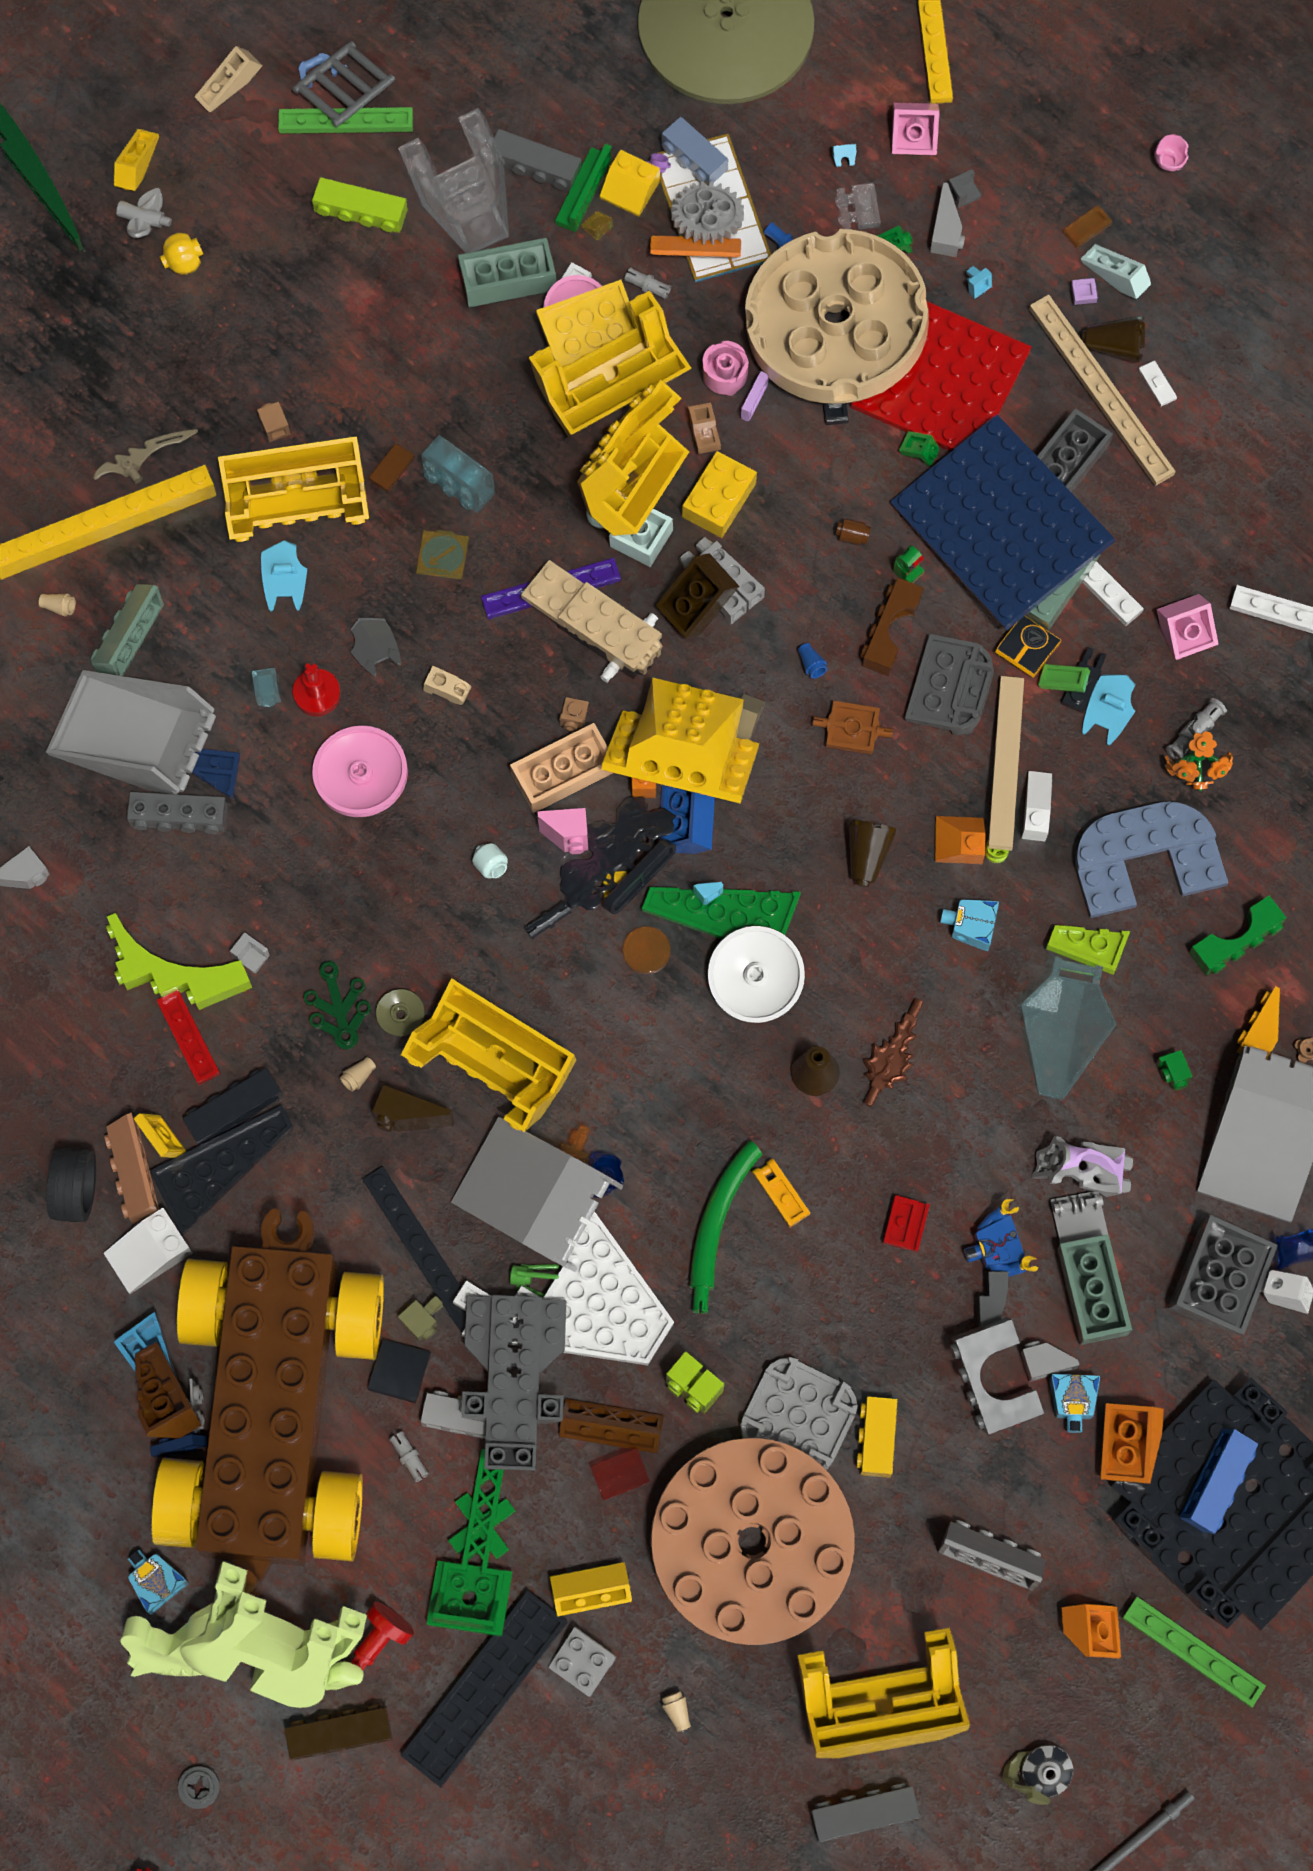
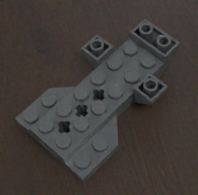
(513, 1404)

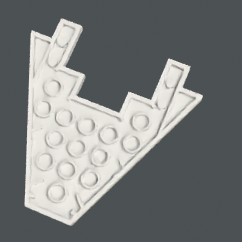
(607, 1305)

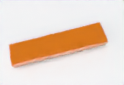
(680, 246)

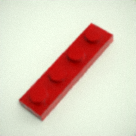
(188, 1037)

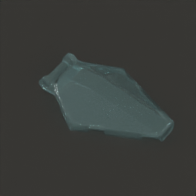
(1065, 1026)

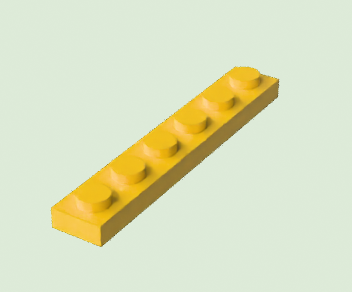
(935, 51)

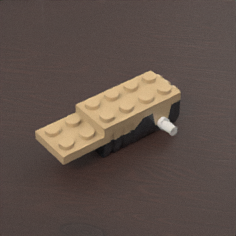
(596, 621)

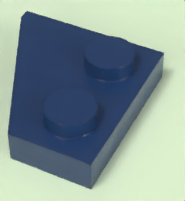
(218, 770)
(187, 1444)

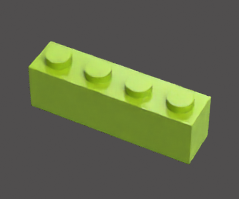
(359, 205)

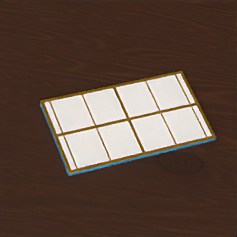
(753, 242)

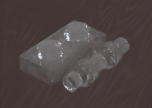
(865, 206)

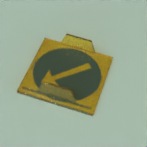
(442, 554)

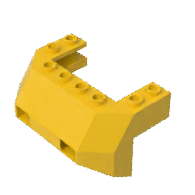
(613, 373)
(635, 445)
(295, 487)
(495, 1050)
(885, 1708)

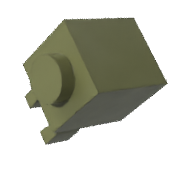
(420, 1320)

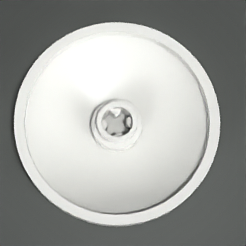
(756, 974)

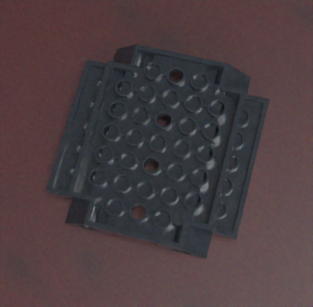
(1267, 1535)

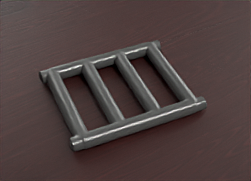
(334, 61)

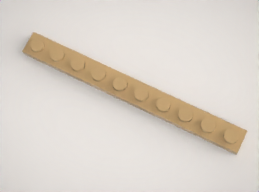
(1102, 390)

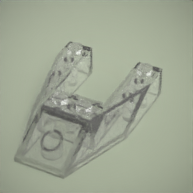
(469, 197)

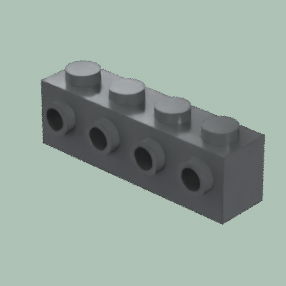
(177, 812)

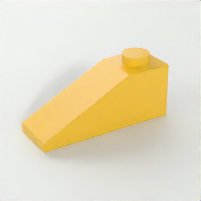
(134, 160)

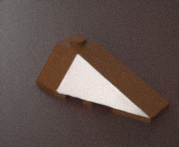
(162, 1402)

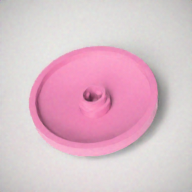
(360, 771)

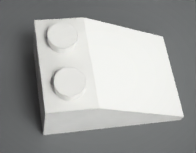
(147, 1251)

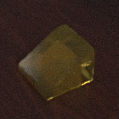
(598, 225)

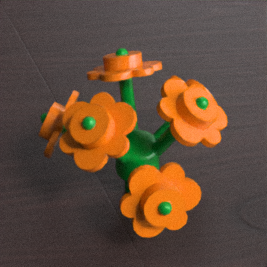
(1201, 748)

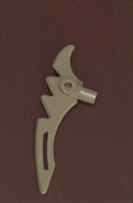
(131, 464)

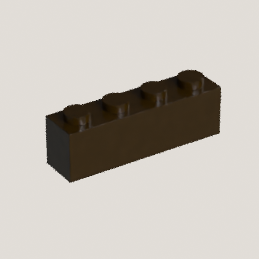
(338, 1733)

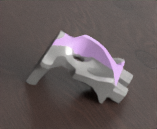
(1102, 1161)

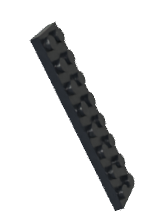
(484, 1689)

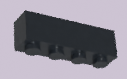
(233, 1107)

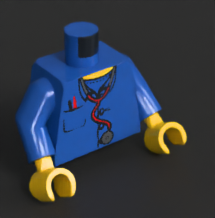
(999, 1243)

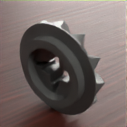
(192, 1777)

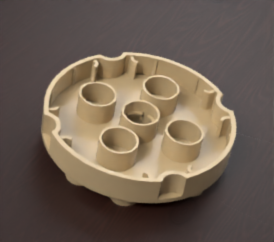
(833, 275)

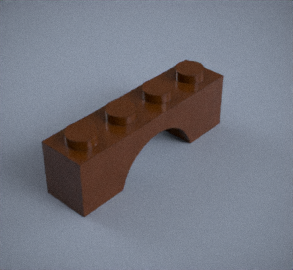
(902, 602)

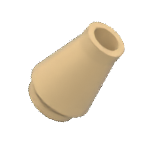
(59, 603)
(356, 1075)
(676, 1709)

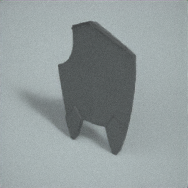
(374, 643)

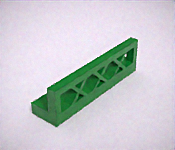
(584, 188)

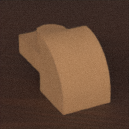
(704, 428)

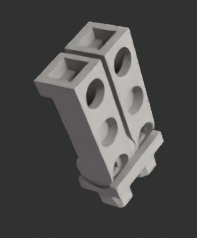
(750, 589)

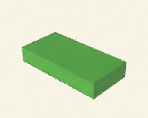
(1064, 678)

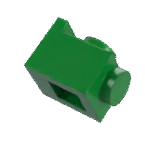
(1175, 1070)

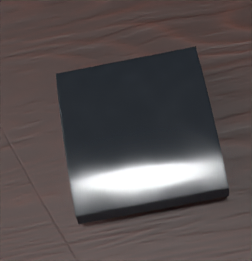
(399, 1371)

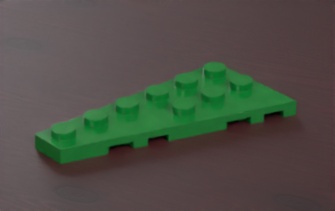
(725, 913)

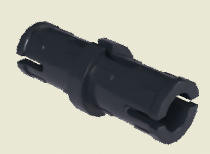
(548, 919)

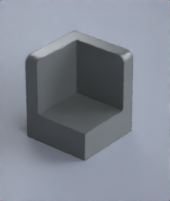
(964, 189)

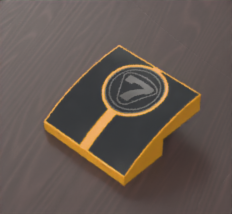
(1028, 646)

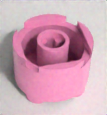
(725, 368)

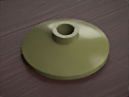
(396, 1002)

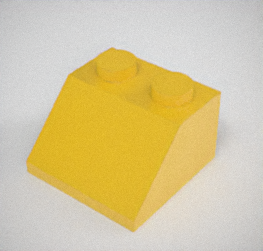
(630, 183)

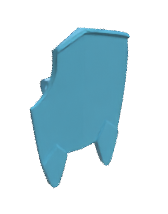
(282, 574)
(1110, 705)

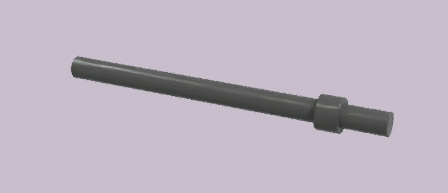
(1170, 1812)

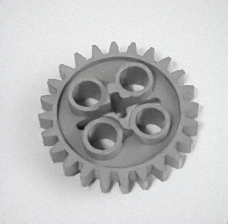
(707, 212)

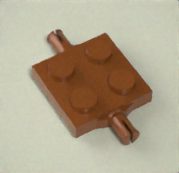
(853, 727)

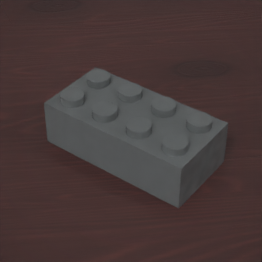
(1075, 448)

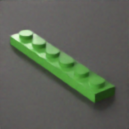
(362, 121)
(1194, 1652)

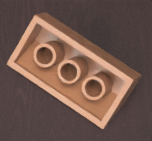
(132, 1168)

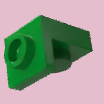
(899, 238)
(920, 446)

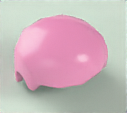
(1171, 152)

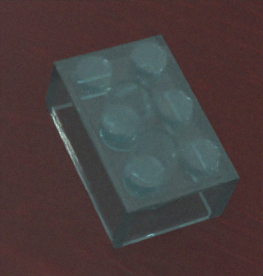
(457, 474)

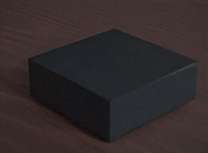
(836, 413)

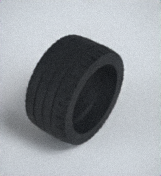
(71, 1184)

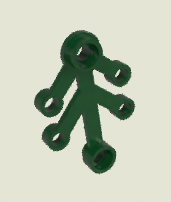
(338, 1009)

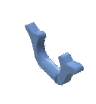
(313, 62)

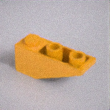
(1264, 1025)

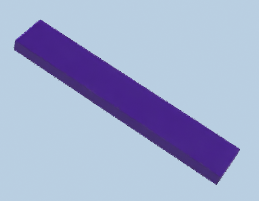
(510, 599)

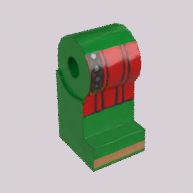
(908, 565)

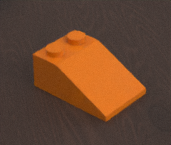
(1131, 1442)

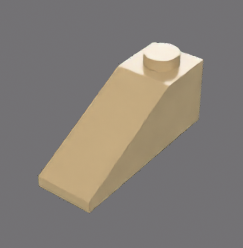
(229, 78)

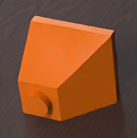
(959, 840)
(1093, 1629)

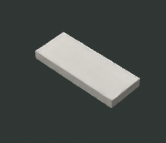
(1157, 383)

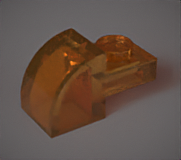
(578, 1140)

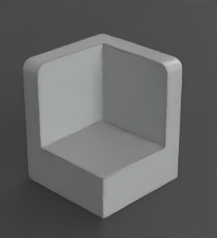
(250, 953)

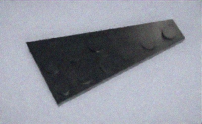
(206, 1173)

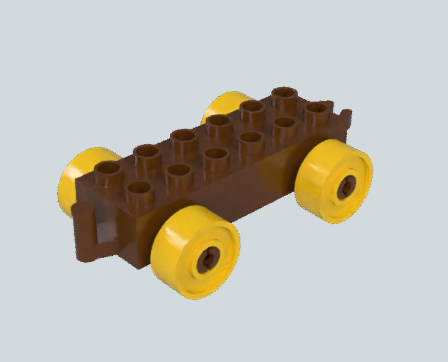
(267, 1406)

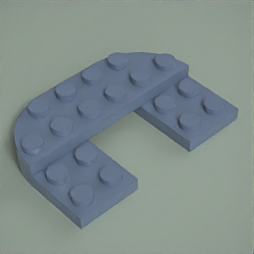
(1140, 833)

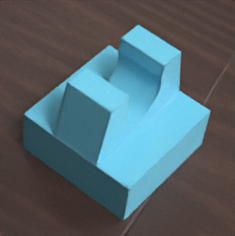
(841, 151)
(978, 281)

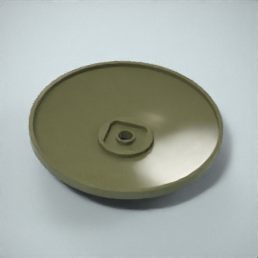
(728, 56)

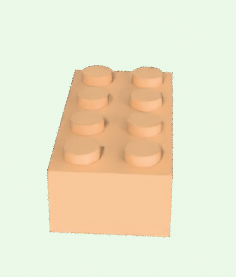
(561, 768)

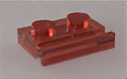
(620, 1474)

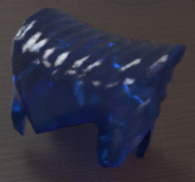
(609, 1166)
(1294, 1249)

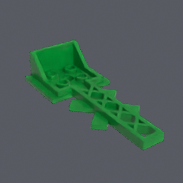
(456, 1580)

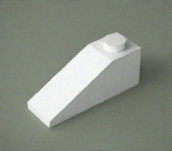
(1037, 806)

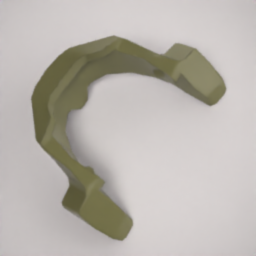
(1010, 1778)

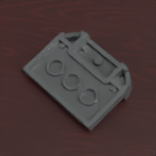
(951, 685)

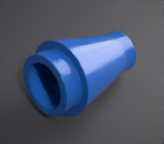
(813, 663)

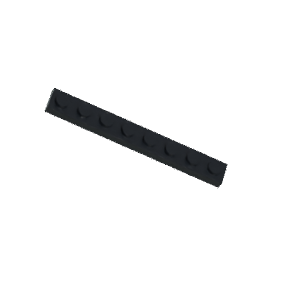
(416, 1242)

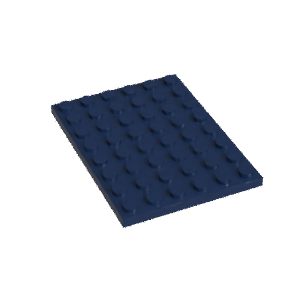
(1002, 522)

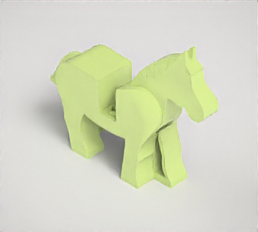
(288, 1662)

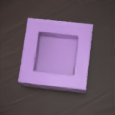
(1084, 291)

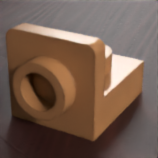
(574, 714)

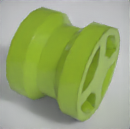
(993, 857)

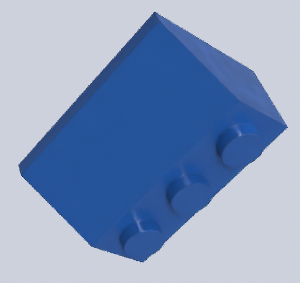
(692, 821)

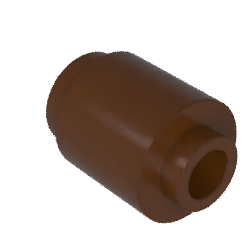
(853, 532)

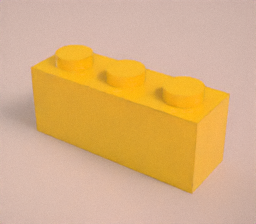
(877, 1437)
(591, 1589)

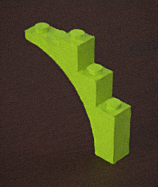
(205, 984)

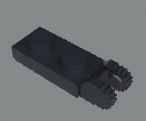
(1079, 700)

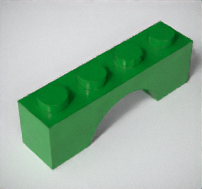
(1214, 952)

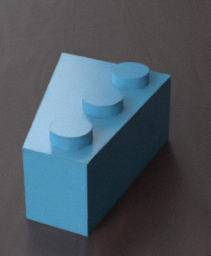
(142, 1336)

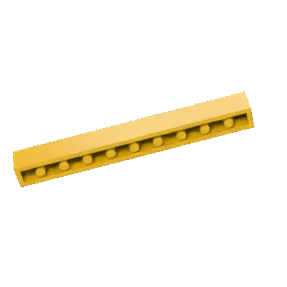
(105, 521)

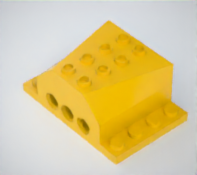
(684, 742)

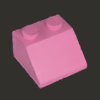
(915, 128)
(1188, 626)
(565, 829)

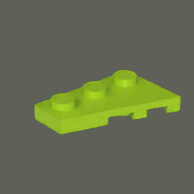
(1089, 946)

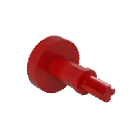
(316, 691)
(387, 1626)

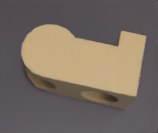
(446, 686)

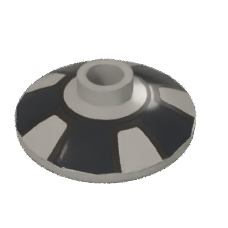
(1045, 1759)

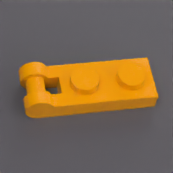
(781, 1193)

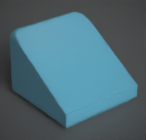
(708, 891)

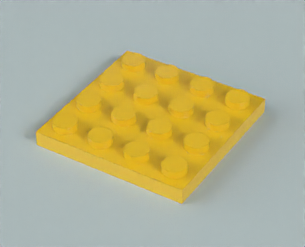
(586, 321)

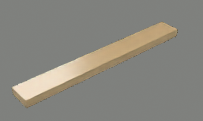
(1006, 763)

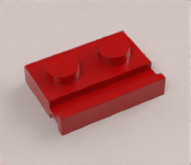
(906, 1223)

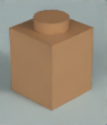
(273, 421)

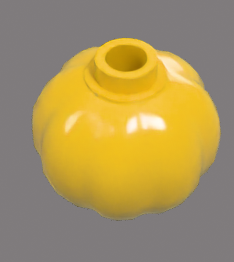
(181, 253)

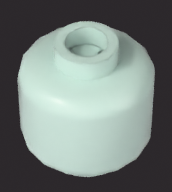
(490, 860)

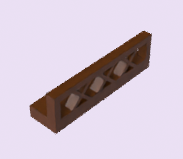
(611, 1429)

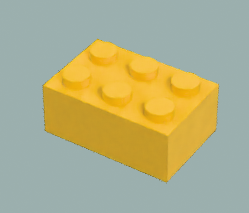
(719, 494)

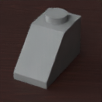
(23, 871)
(1044, 1360)

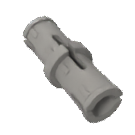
(647, 283)
(409, 1456)

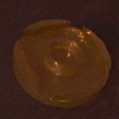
(646, 950)

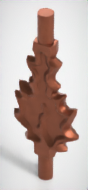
(890, 1061)

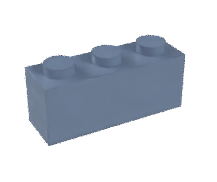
(694, 151)

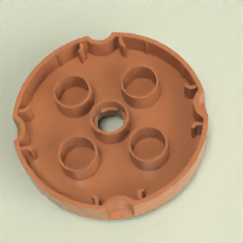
(805, 1532)

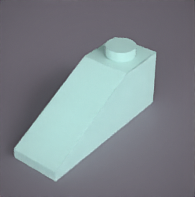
(1119, 271)

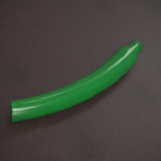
(712, 1222)

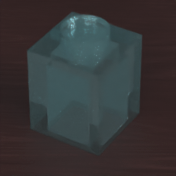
(266, 687)

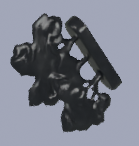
(616, 847)

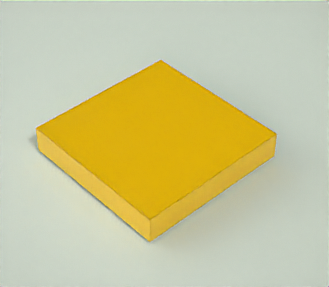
(160, 1135)

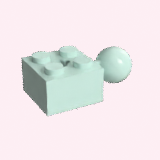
(647, 542)

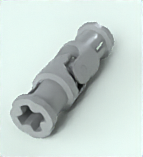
(1201, 723)

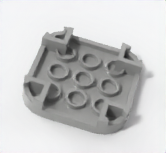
(801, 1410)

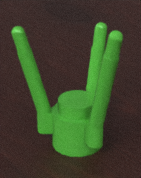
(524, 1274)

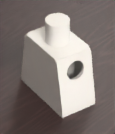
(1288, 1291)

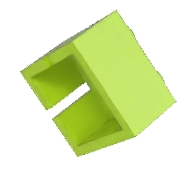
(697, 1388)

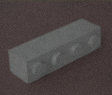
(537, 160)
(864, 1814)

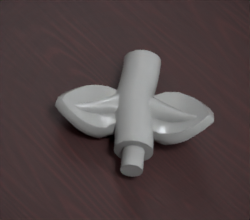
(145, 214)

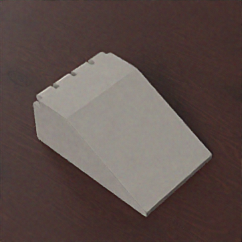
(133, 730)
(1263, 1136)
(531, 1191)

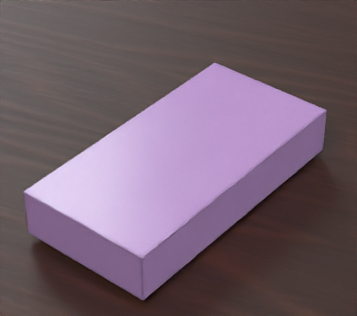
(754, 396)

